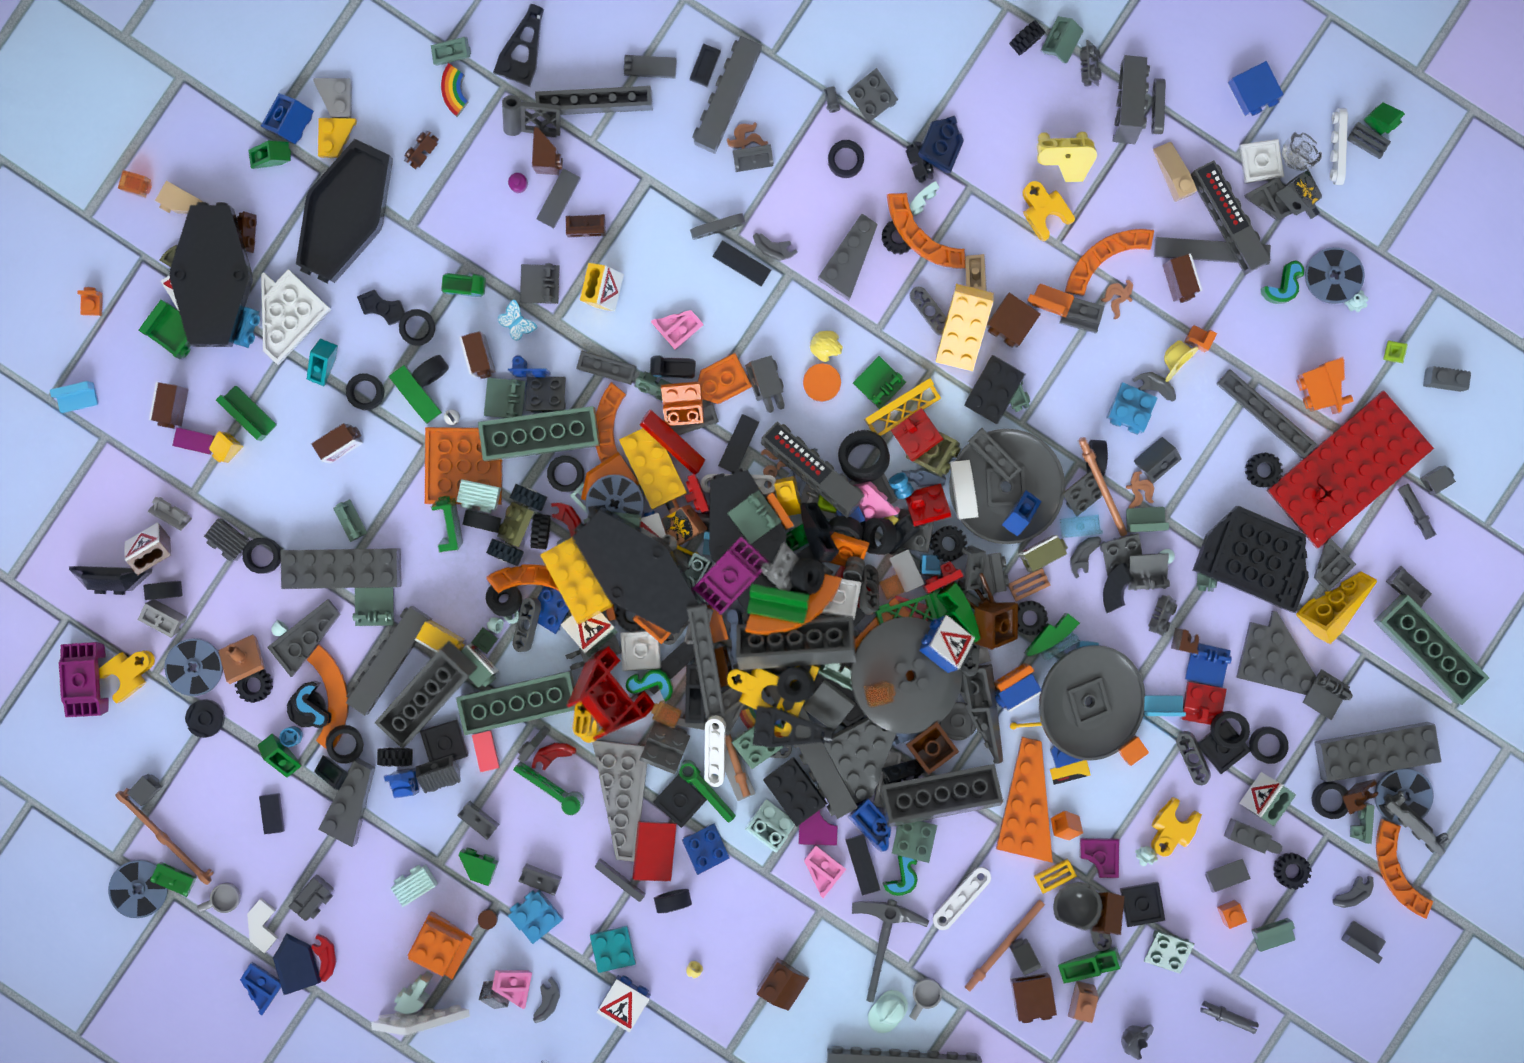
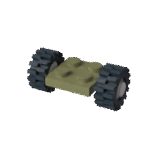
(515, 524)

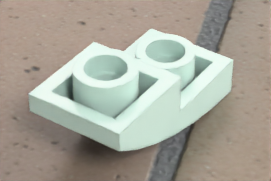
(919, 203)

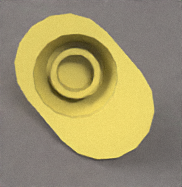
(1177, 356)

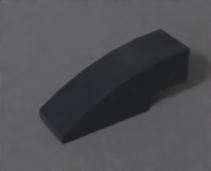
(818, 532)
(693, 701)

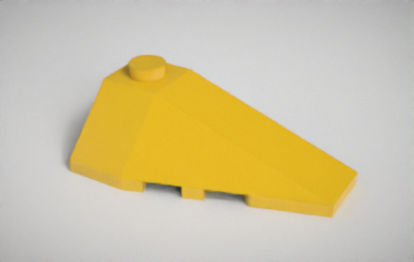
(1334, 610)

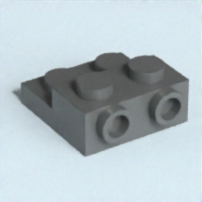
(665, 747)

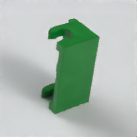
(173, 879)

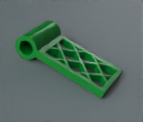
(934, 607)
(570, 802)

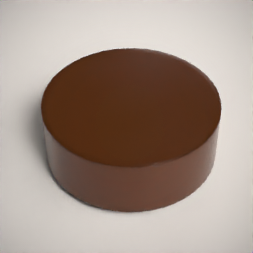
(487, 919)

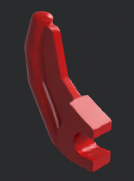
(568, 516)
(551, 752)
(327, 956)

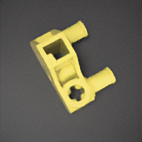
(1072, 155)

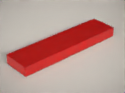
(672, 442)

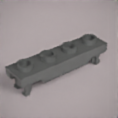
(1420, 829)

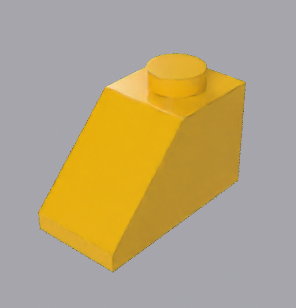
(225, 447)
(788, 495)

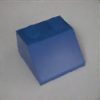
(287, 118)

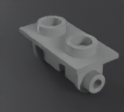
(169, 514)

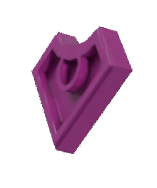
(817, 831)
(1103, 854)

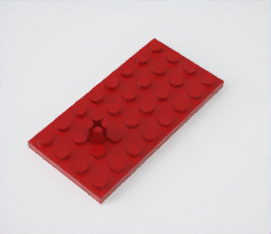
(1350, 469)

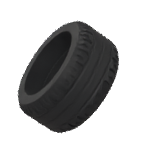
(859, 438)

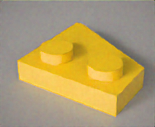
(333, 135)

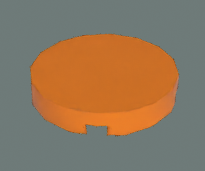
(822, 382)

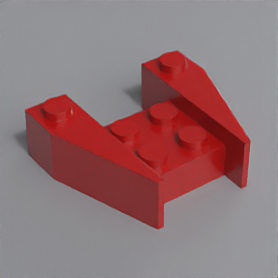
(605, 696)

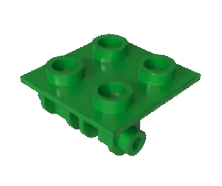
(879, 382)

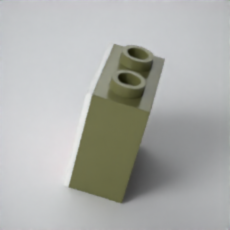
(1043, 553)

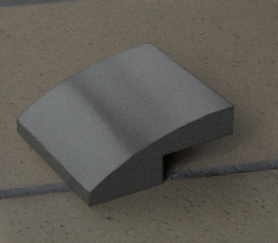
(829, 705)

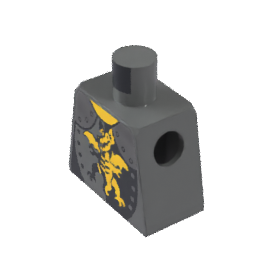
(1301, 195)

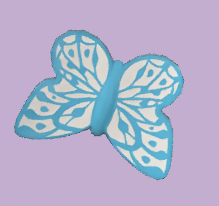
(515, 321)

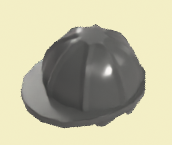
(1135, 1039)

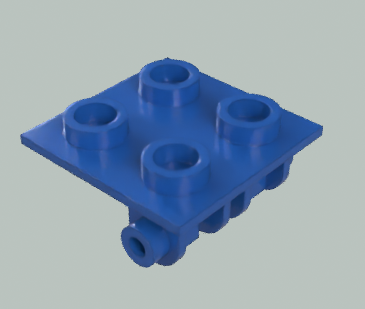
(520, 370)
(552, 609)
(1208, 665)
(705, 849)

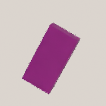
(193, 440)

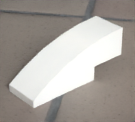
(963, 489)

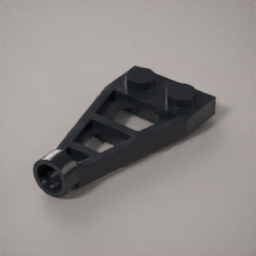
(514, 69)
(765, 728)

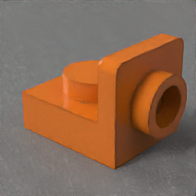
(90, 302)

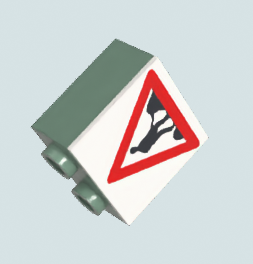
(591, 633)
(486, 670)
(1267, 799)

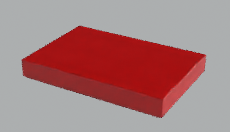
(654, 851)

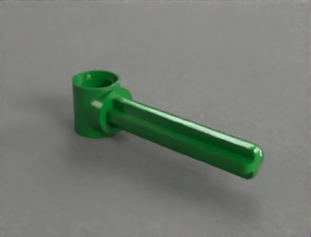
(705, 789)

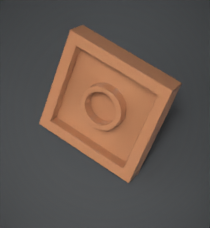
(241, 659)

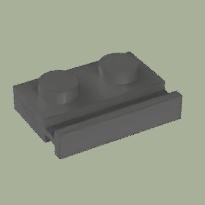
(1083, 315)

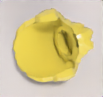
(825, 345)

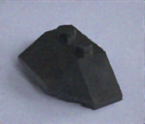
(108, 578)

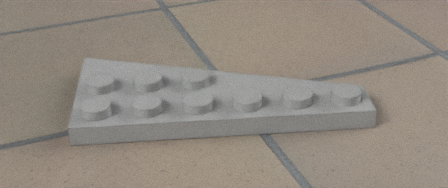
(622, 787)

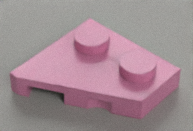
(678, 327)
(875, 502)
(823, 869)
(513, 985)

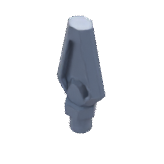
(924, 477)

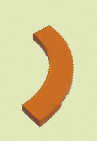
(916, 237)
(1102, 251)
(605, 419)
(521, 575)
(817, 602)
(336, 691)
(1392, 873)

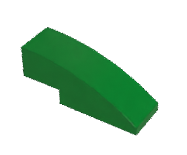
(415, 394)
(959, 609)
(1052, 635)
(1090, 965)

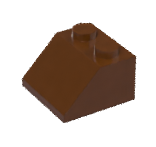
(545, 155)
(997, 624)
(932, 748)
(782, 985)

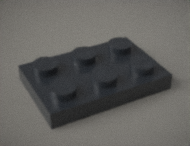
(995, 389)
(795, 791)

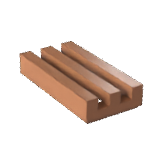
(1043, 578)

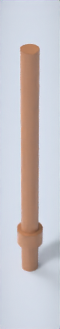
(1089, 456)
(740, 777)
(980, 973)

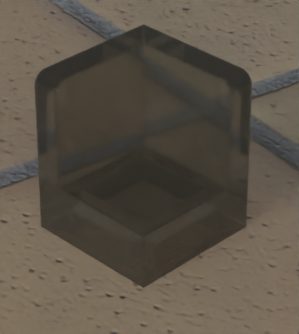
(491, 997)

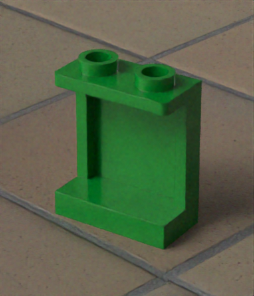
(166, 329)
(454, 533)

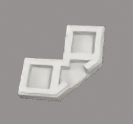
(258, 933)

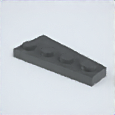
(300, 641)

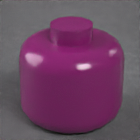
(517, 182)

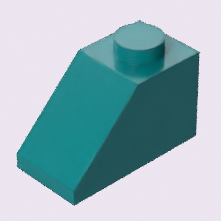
(321, 361)

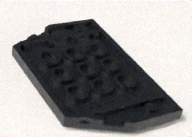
(1256, 558)

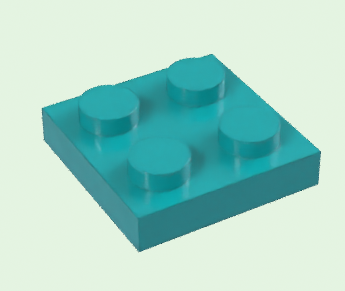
(612, 949)

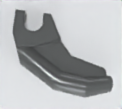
(772, 249)
(1155, 382)
(1081, 555)
(1357, 893)
(550, 998)

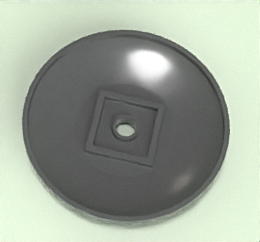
(1039, 475)
(887, 656)
(1115, 708)

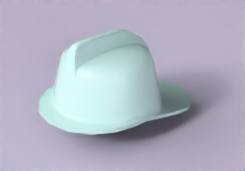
(887, 1011)

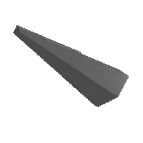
(981, 705)

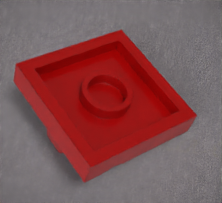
(917, 434)
(697, 494)
(928, 505)
(949, 575)
(1203, 702)

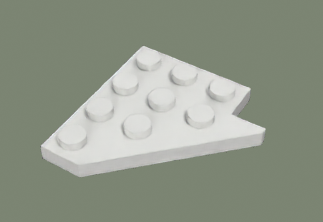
(288, 314)
(418, 1021)

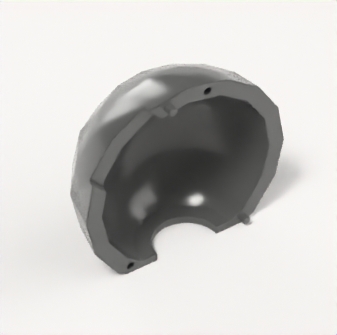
(1078, 906)

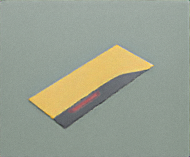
(1070, 772)

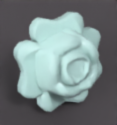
(1357, 302)
(1146, 855)

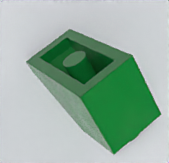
(269, 154)
(278, 756)

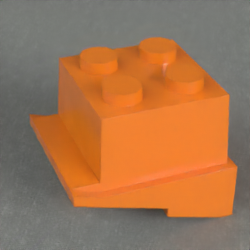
(1324, 387)
(440, 946)

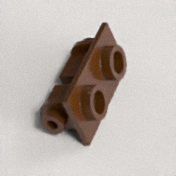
(415, 154)
(247, 225)

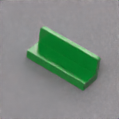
(247, 413)
(778, 604)

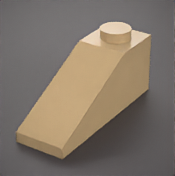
(1175, 172)
(175, 199)
(976, 271)

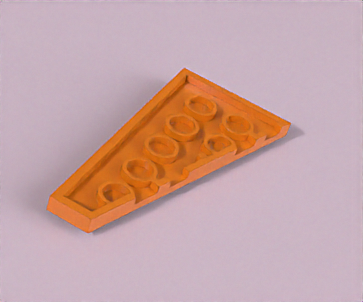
(1025, 816)

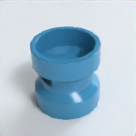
(900, 484)
(287, 736)

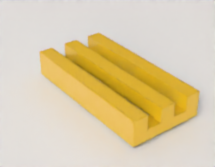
(1055, 867)

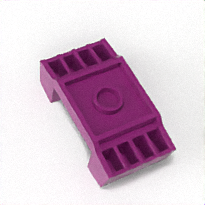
(731, 575)
(81, 679)

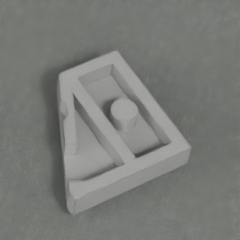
(336, 95)

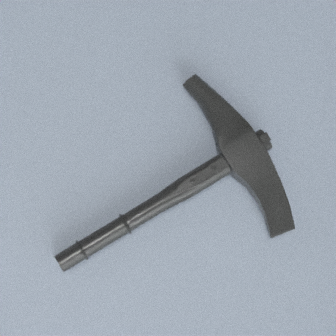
(889, 913)

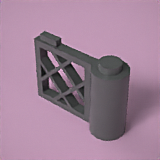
(515, 115)

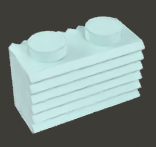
(479, 495)
(414, 885)

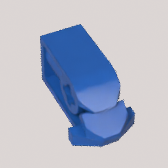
(403, 782)
(866, 818)

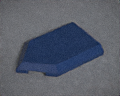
(942, 144)
(295, 965)

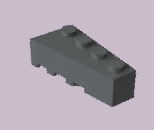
(1131, 99)
(846, 263)
(347, 809)

